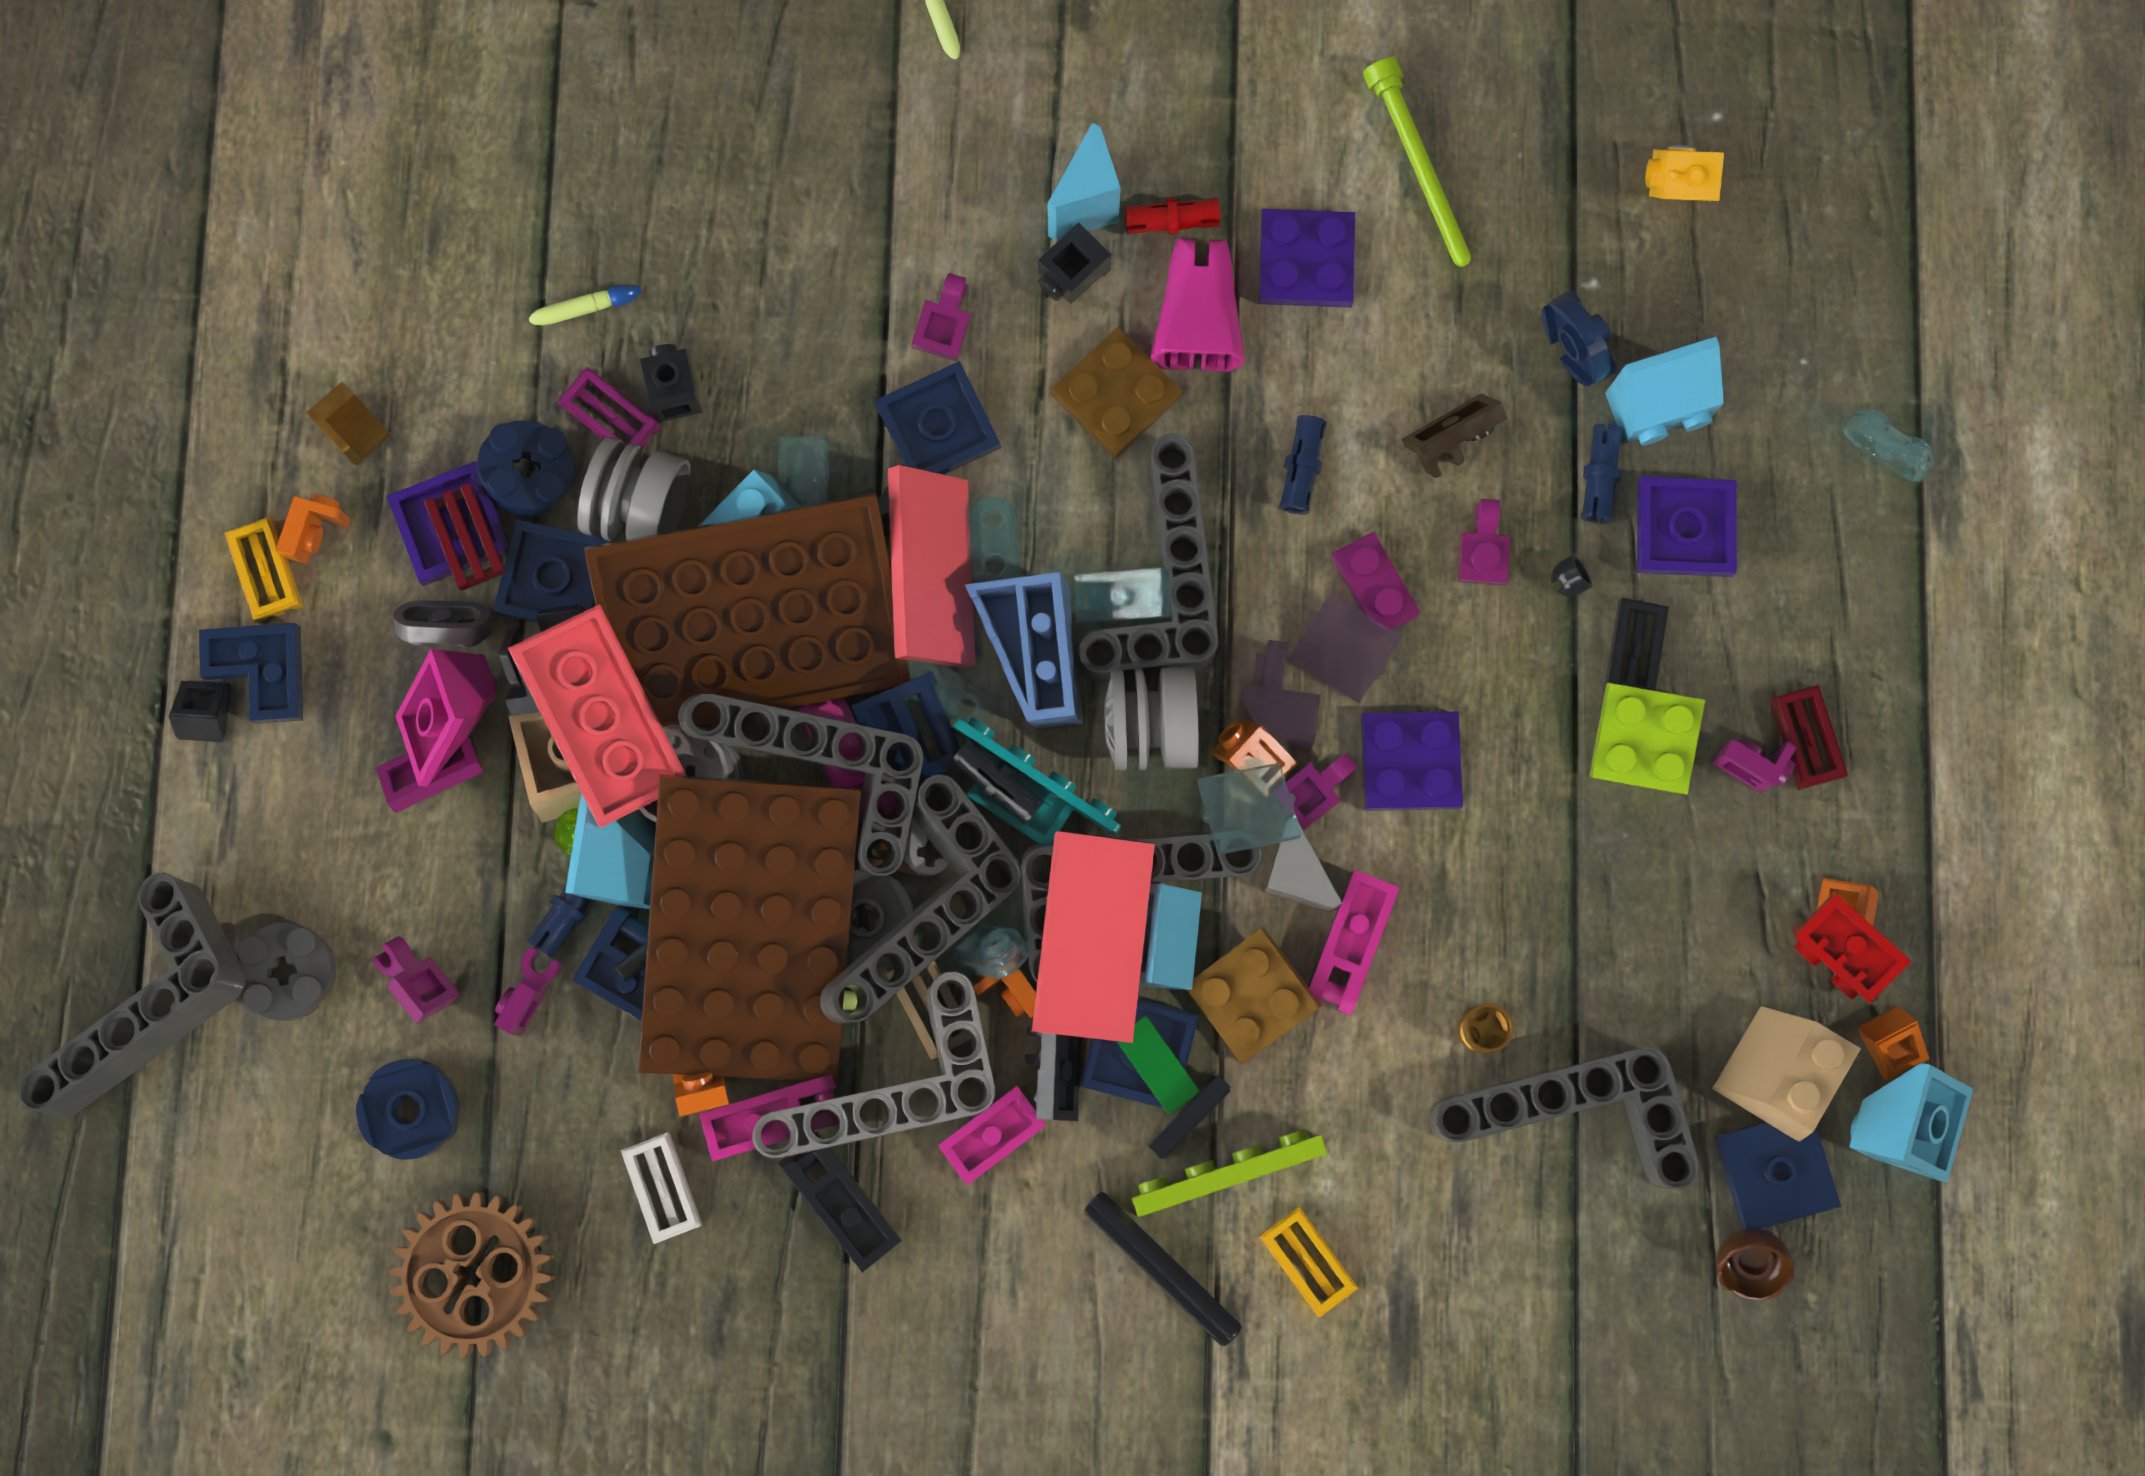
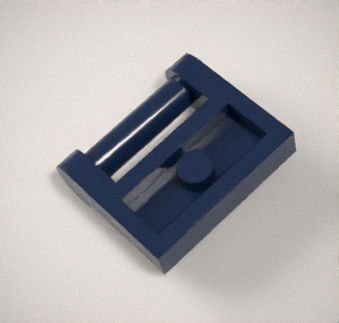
(891, 713)
(598, 969)

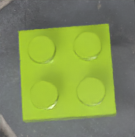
(1647, 738)

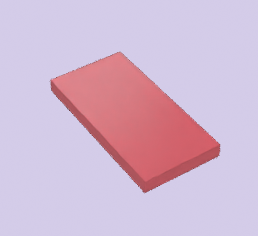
(931, 567)
(597, 714)
(1093, 937)

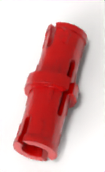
(1172, 216)

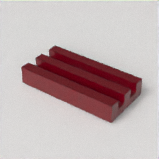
(450, 501)
(1825, 730)

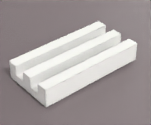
(642, 1193)

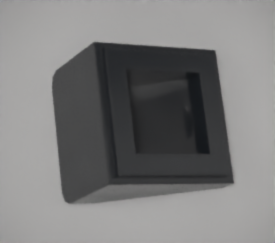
(200, 711)

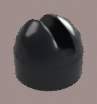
(1572, 575)

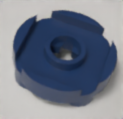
(1581, 338)
(531, 441)
(384, 1094)

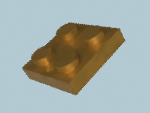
(1116, 393)
(1253, 995)

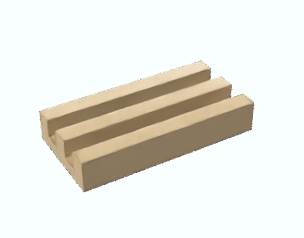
(945, 992)

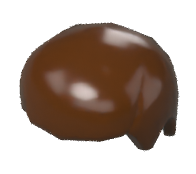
(1754, 1264)

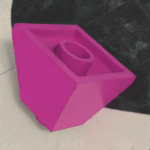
(443, 708)

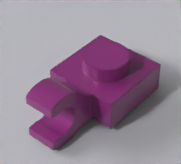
(943, 325)
(1483, 553)
(1314, 790)
(415, 984)
(520, 1003)

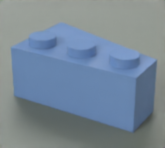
(1035, 643)

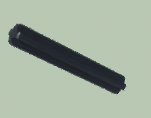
(1163, 1269)

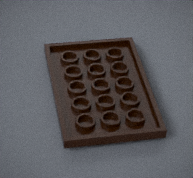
(755, 608)
(747, 927)

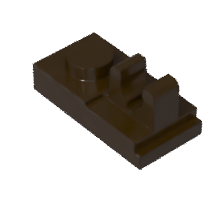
(1465, 423)

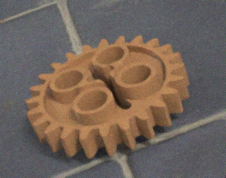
(437, 1248)

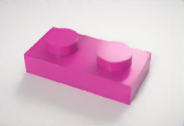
(991, 1135)

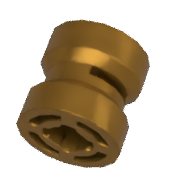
(1494, 1029)

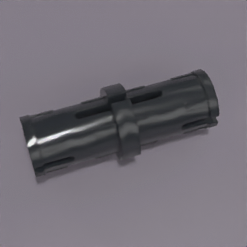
(997, 781)

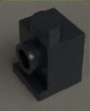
(1074, 250)
(671, 398)

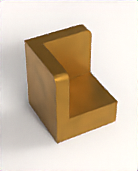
(348, 423)

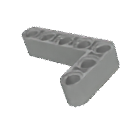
(896, 1098)

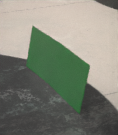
(1159, 1067)

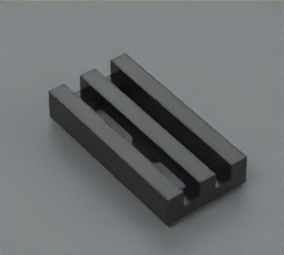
(1618, 640)
(1189, 1117)

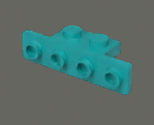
(1054, 790)

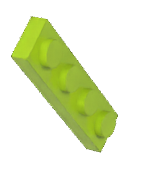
(1247, 1165)

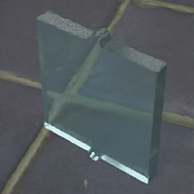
(1249, 808)

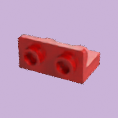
(1851, 948)

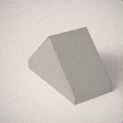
(1300, 876)

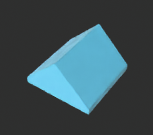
(1087, 189)

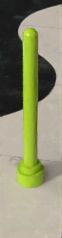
(1385, 80)

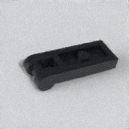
(842, 1206)

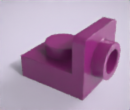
(1748, 765)

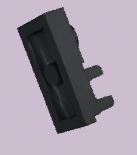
(1058, 1077)

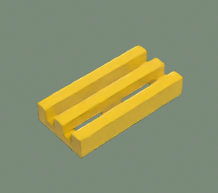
(277, 605)
(1283, 1227)

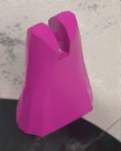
(1199, 312)

